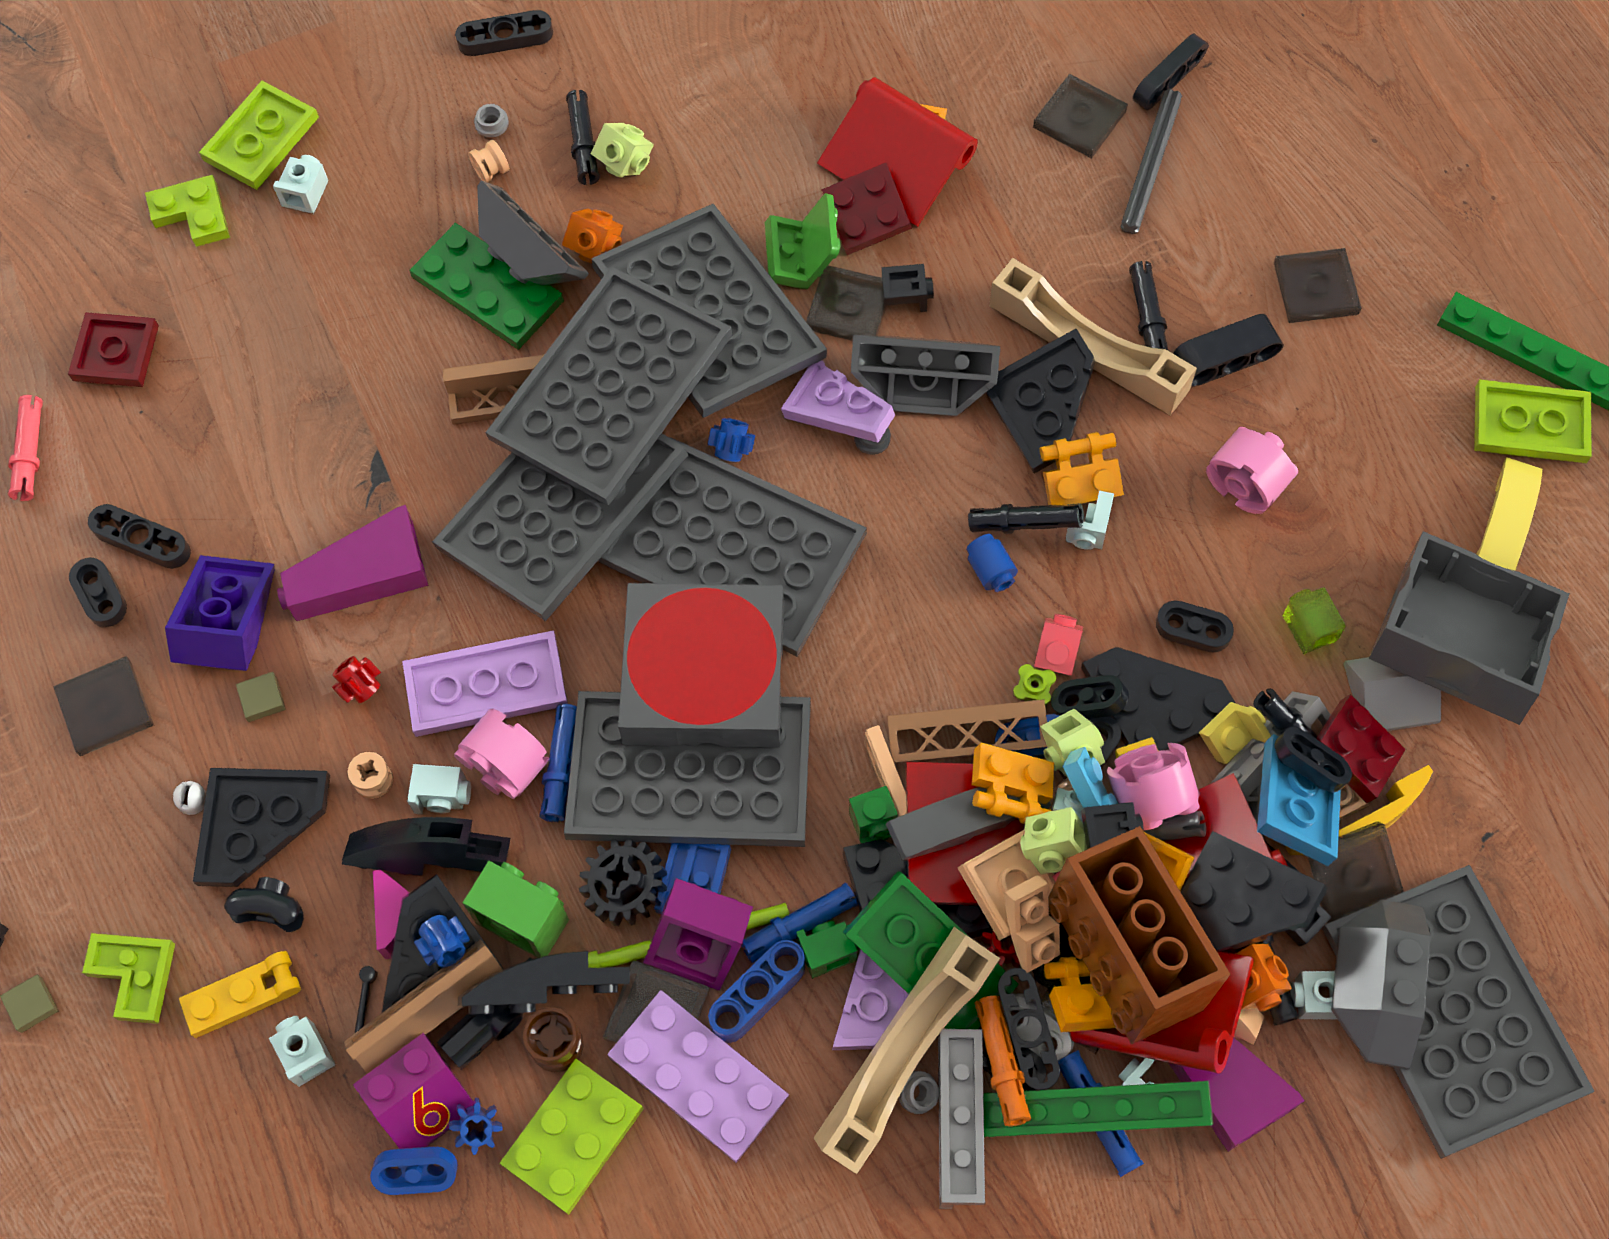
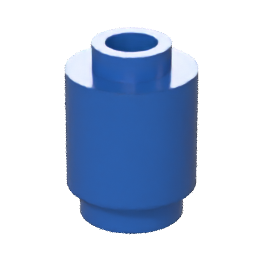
(991, 563)

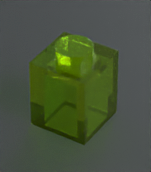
(1313, 619)

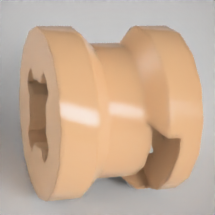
(488, 161)
(376, 782)

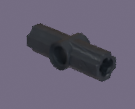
(477, 1032)

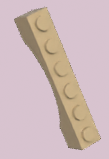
(1143, 370)
(867, 1102)

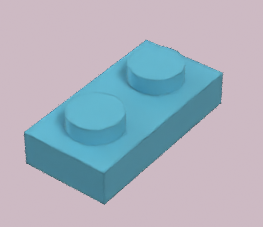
(1086, 779)

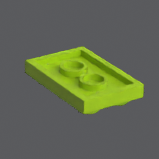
(259, 135)
(1533, 421)
(572, 1136)

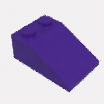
(220, 613)

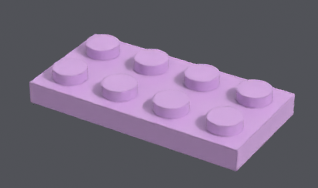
(463, 684)
(698, 1076)

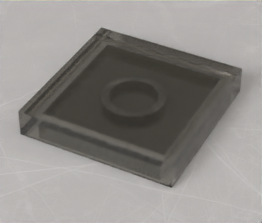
(1080, 115)
(1317, 285)
(847, 304)
(103, 706)
(1360, 874)
(643, 987)

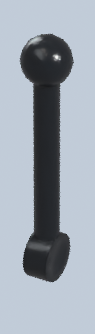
(367, 975)

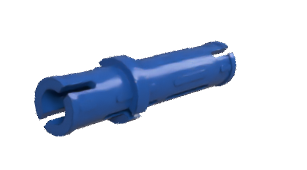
(558, 770)
(805, 918)
(1116, 1141)

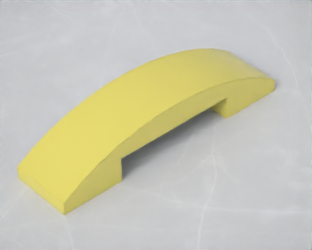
(1511, 513)

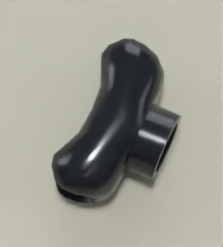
(266, 903)

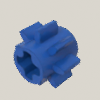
(731, 439)
(442, 941)
(474, 1137)

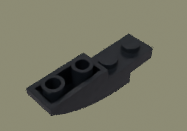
(412, 842)
(527, 982)

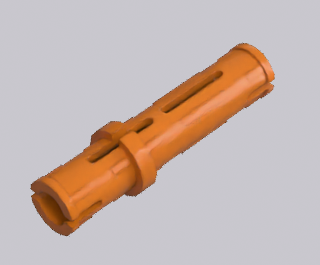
(1006, 1077)

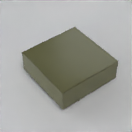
(260, 697)
(29, 1003)

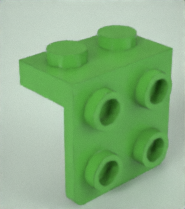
(802, 248)

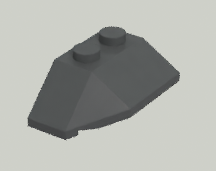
(521, 241)
(924, 373)
(1383, 981)

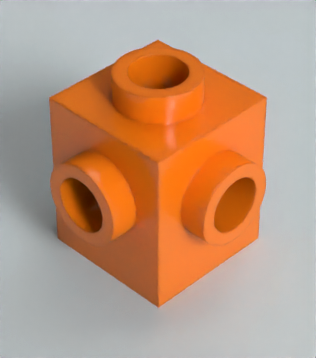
(592, 233)
(1267, 978)

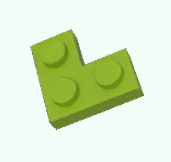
(191, 201)
(141, 967)

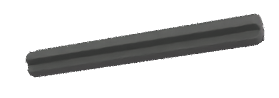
(1151, 161)

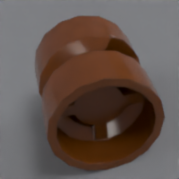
(552, 1039)

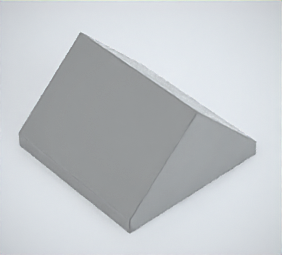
(1393, 696)

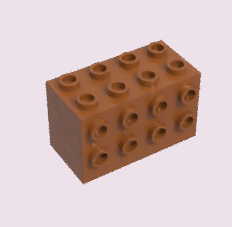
(1136, 935)

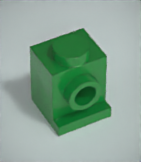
(871, 813)
(826, 948)

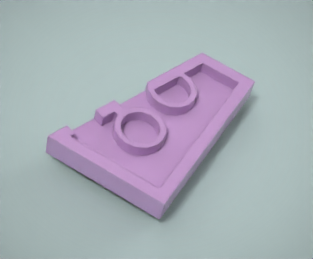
(835, 404)
(868, 1006)

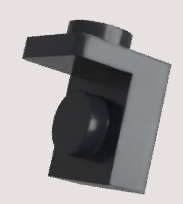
(907, 285)
(1108, 821)

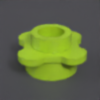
(1028, 674)

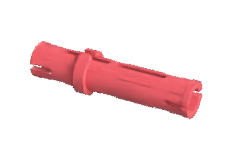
(24, 460)

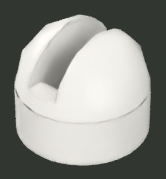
(195, 799)

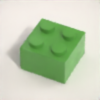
(516, 909)

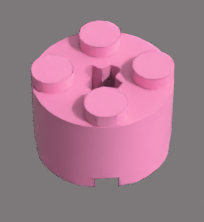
(1251, 469)
(502, 754)
(1156, 783)

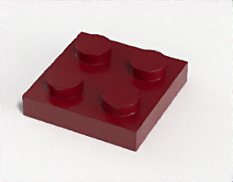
(868, 209)
(113, 349)
(1364, 745)

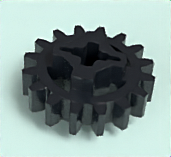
(631, 895)

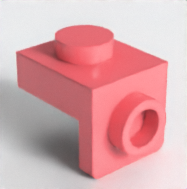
(1059, 644)

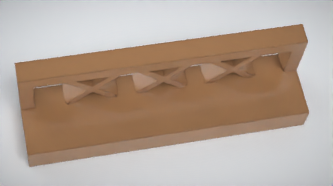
(485, 379)
(961, 716)
(420, 1009)

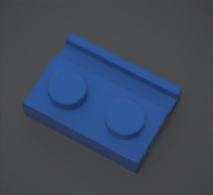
(695, 864)

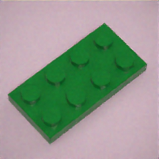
(482, 287)
(902, 936)

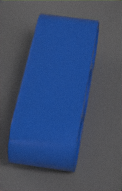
(763, 972)

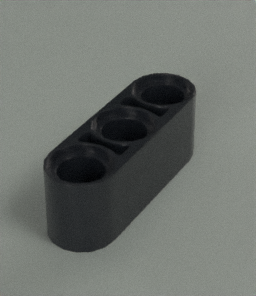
(1231, 348)

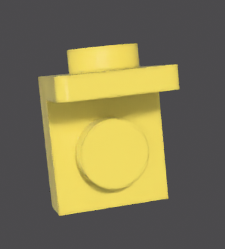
(1233, 731)

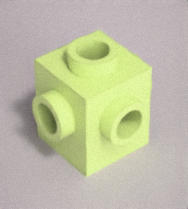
(622, 149)
(1069, 734)
(1052, 839)

